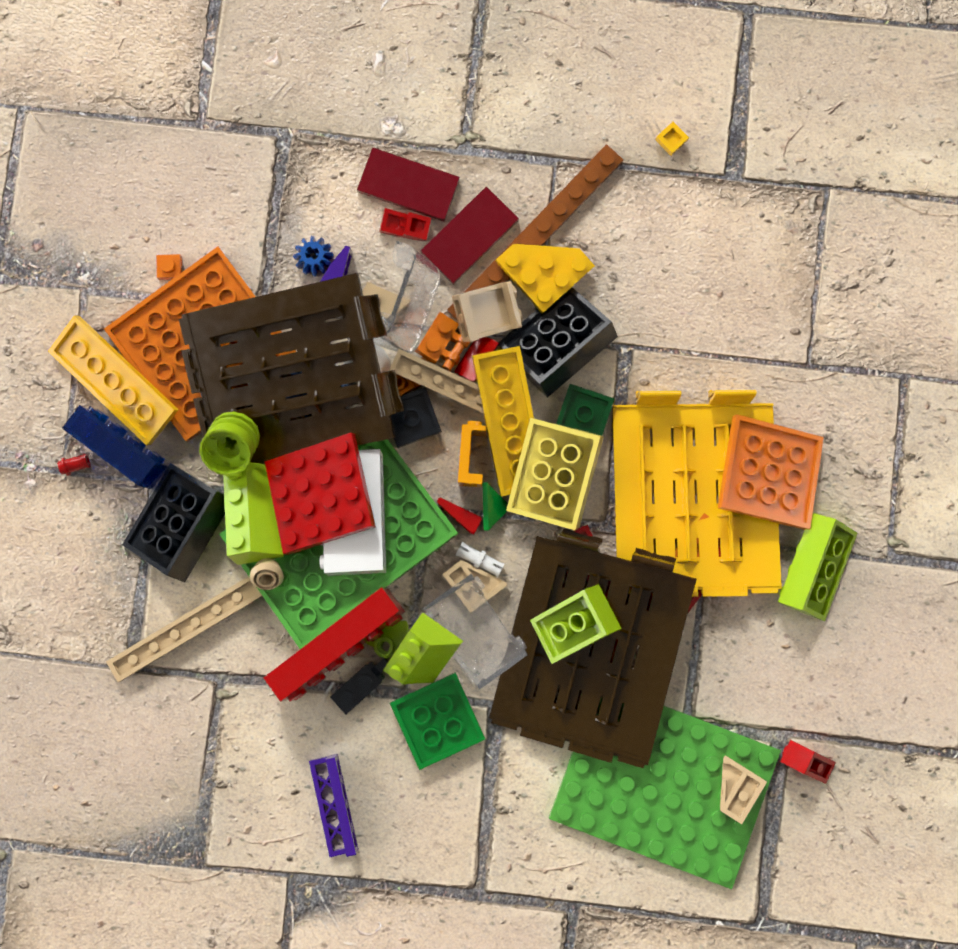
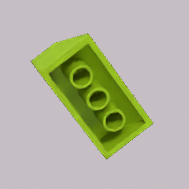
(250, 516)
(817, 567)

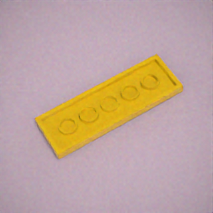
(112, 380)
(505, 409)

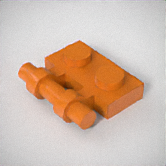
(436, 339)

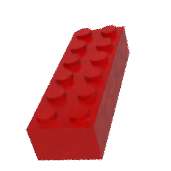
(335, 644)

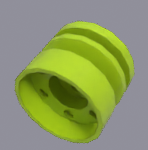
(229, 443)

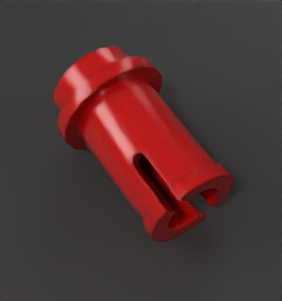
(73, 464)

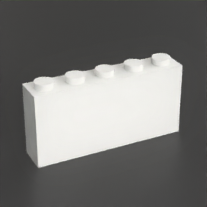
(364, 550)

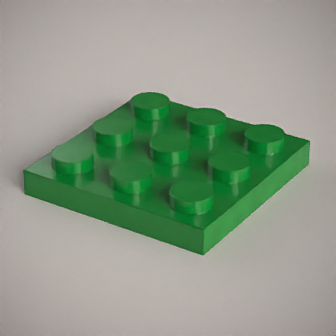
(437, 721)

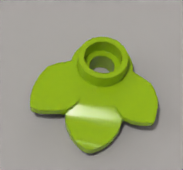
(392, 635)

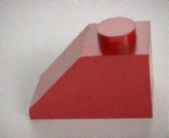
(807, 761)

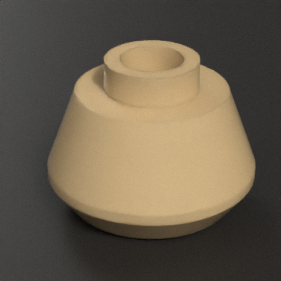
(266, 574)

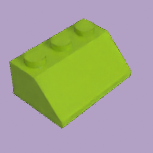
(422, 652)

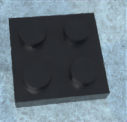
(417, 419)

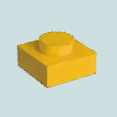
(672, 138)

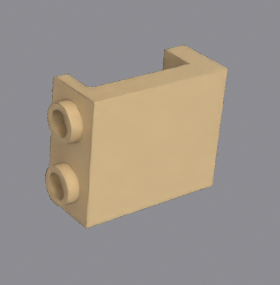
(487, 311)

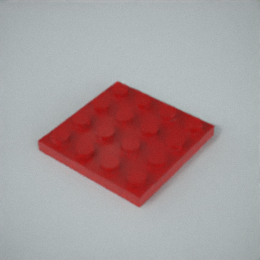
(319, 494)

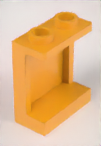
(466, 479)

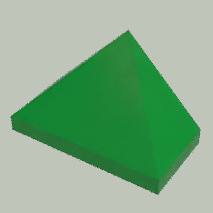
(493, 506)

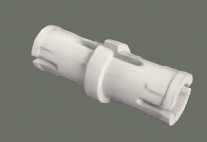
(480, 559)

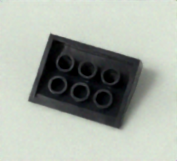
(560, 340)
(176, 523)

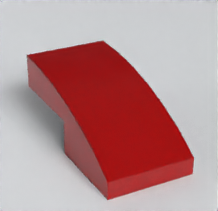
(404, 225)

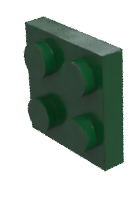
(585, 410)

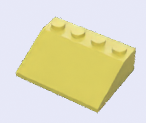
(554, 473)

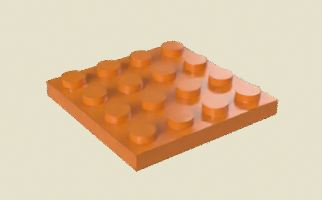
(770, 472)

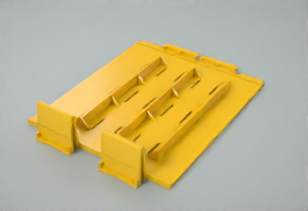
(641, 521)

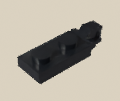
(359, 686)

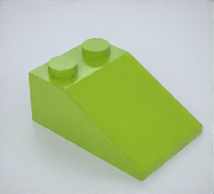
(575, 623)

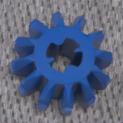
(307, 262)

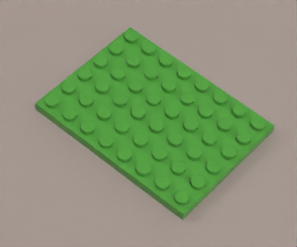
(414, 530)
(672, 802)

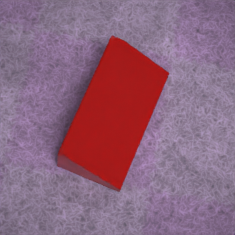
(466, 366)

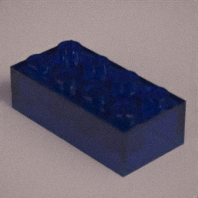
(115, 447)

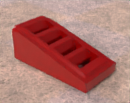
(464, 517)

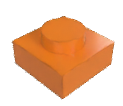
(168, 266)

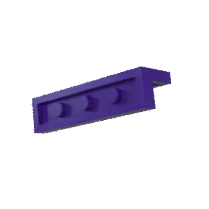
(341, 806)

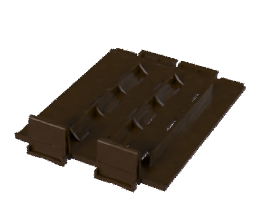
(305, 312)
(640, 689)

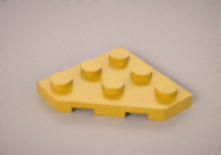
(544, 271)

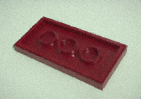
(408, 184)
(469, 235)

